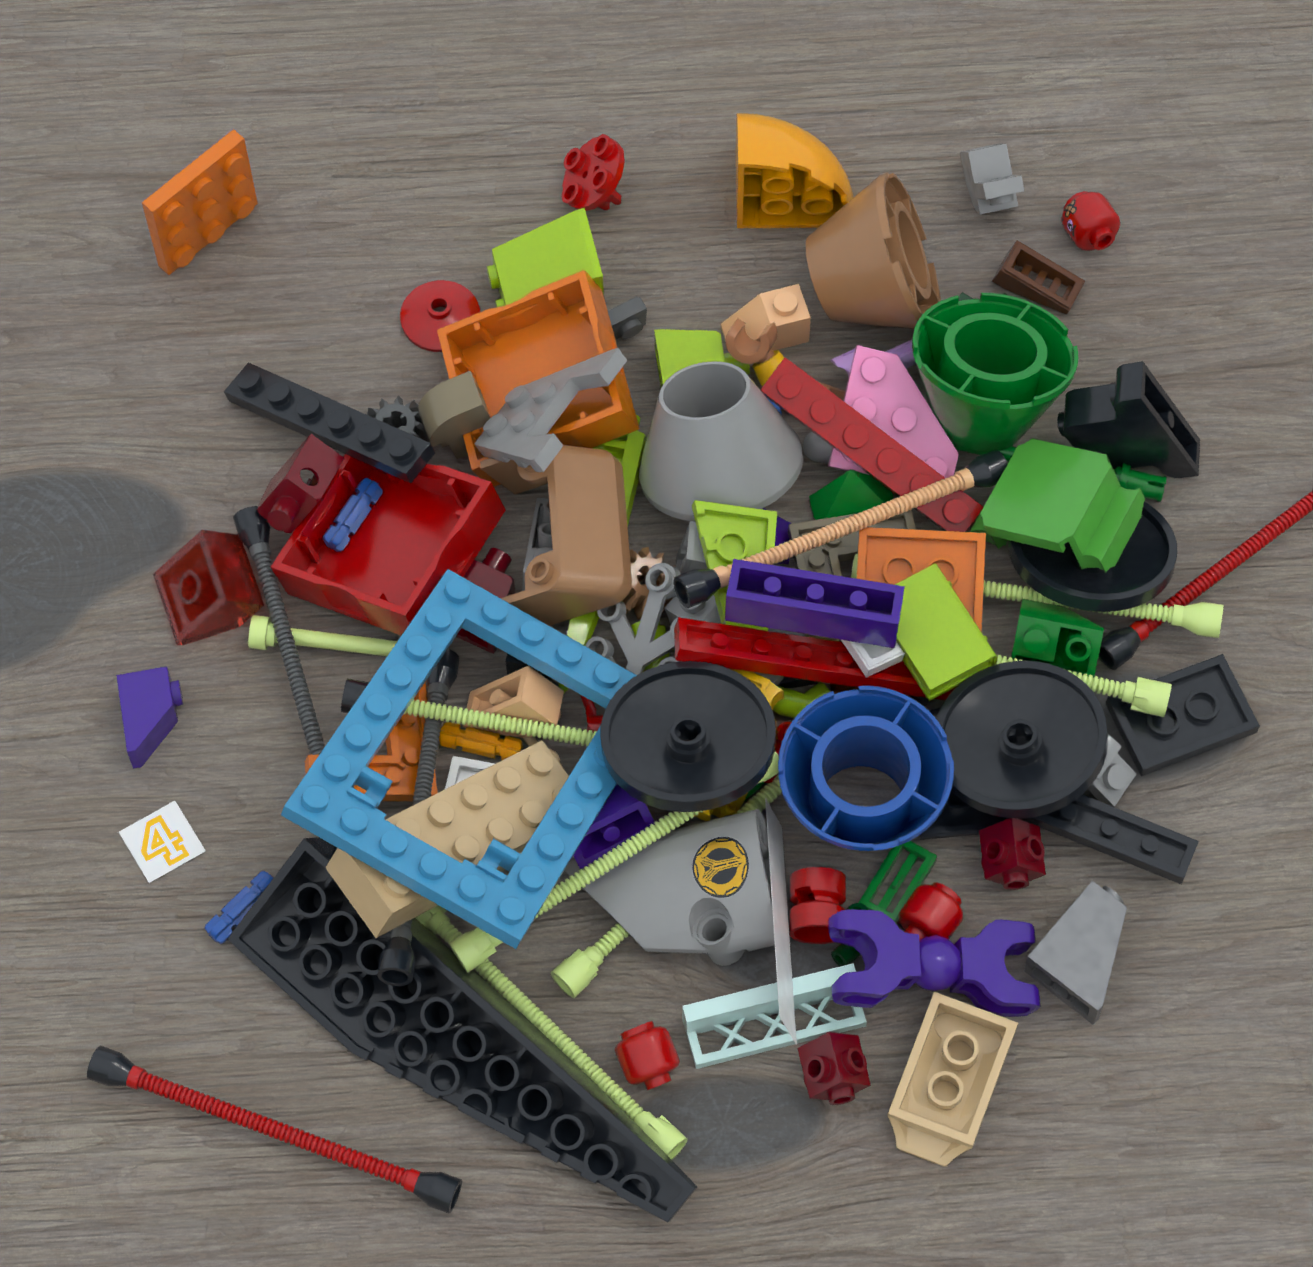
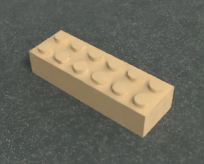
(461, 822)

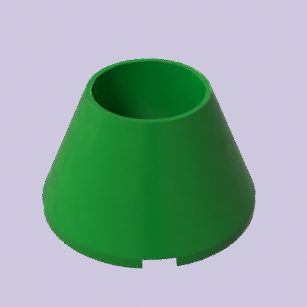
(991, 367)

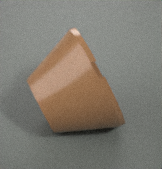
(872, 259)

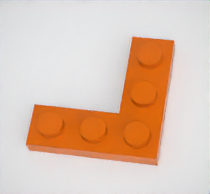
(401, 758)

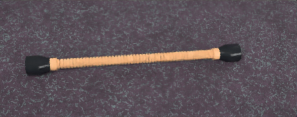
(983, 472)

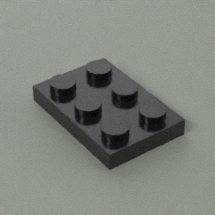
(1201, 715)

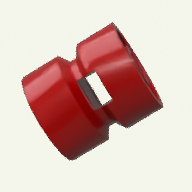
(816, 897)

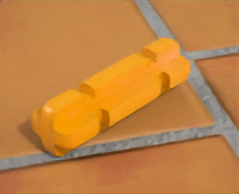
(478, 741)

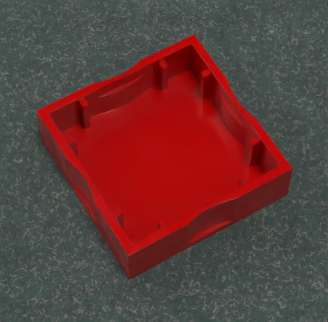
(398, 548)

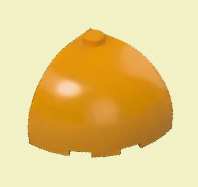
(785, 175)

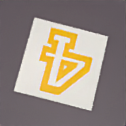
(162, 841)

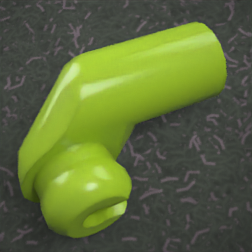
(796, 701)

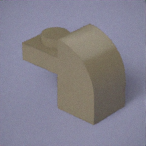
(452, 411)

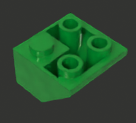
(1057, 637)

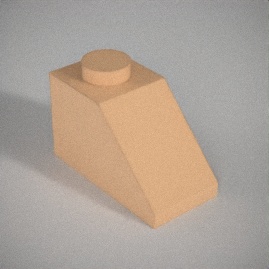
(782, 306)
(519, 695)

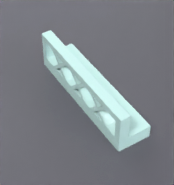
(759, 1004)

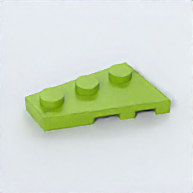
(731, 534)

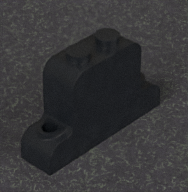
(1131, 424)

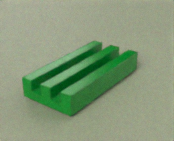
(915, 852)

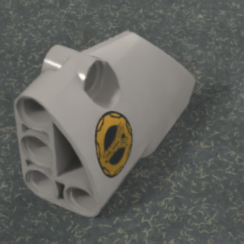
(695, 889)

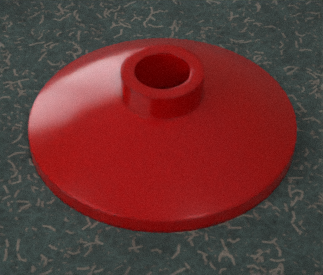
(422, 322)

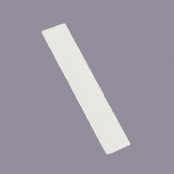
(780, 922)

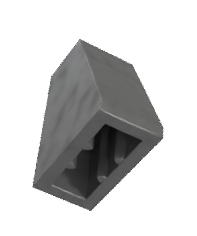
(1080, 951)

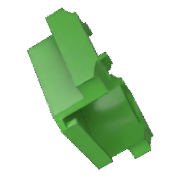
(1060, 497)

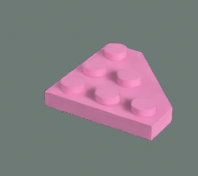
(891, 400)

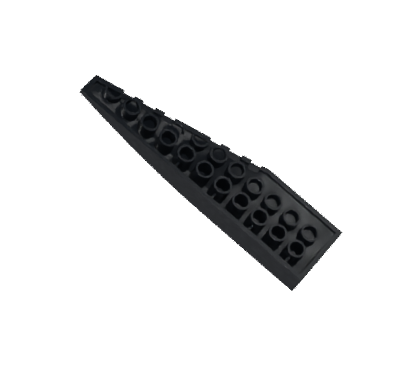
(447, 1033)

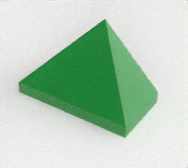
(848, 495)

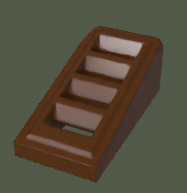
(1022, 285)

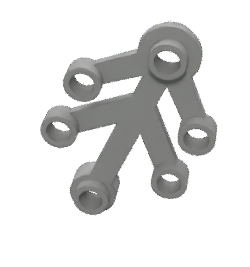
(641, 649)

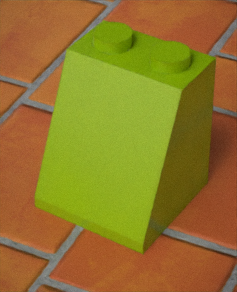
(544, 257)

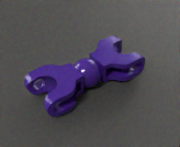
(934, 963)

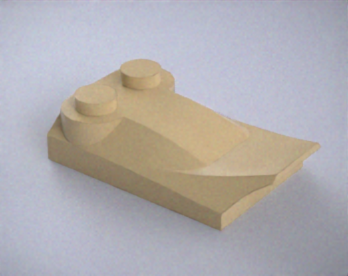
(949, 1079)

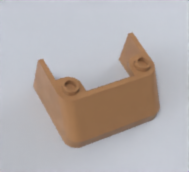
(588, 534)

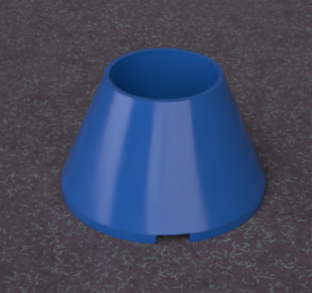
(869, 730)

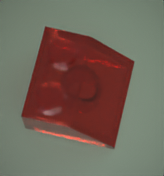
(208, 587)

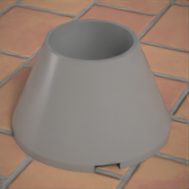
(716, 443)

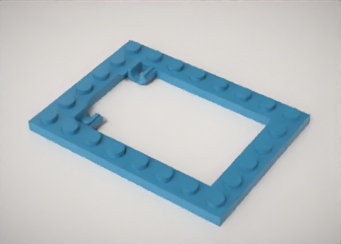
(350, 820)

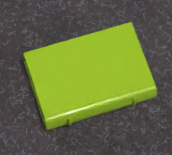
(939, 634)

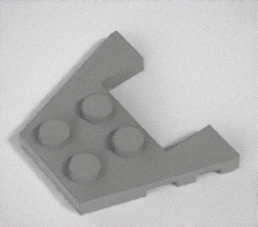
(532, 409)

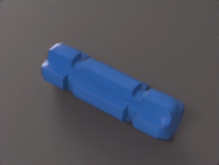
(352, 514)
(234, 911)

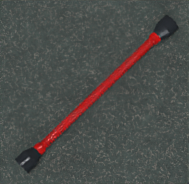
(1122, 643)
(433, 1188)

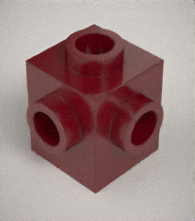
(1012, 853)
(834, 1067)

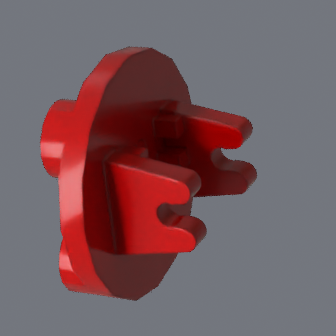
(593, 174)

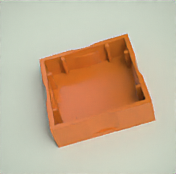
(535, 339)

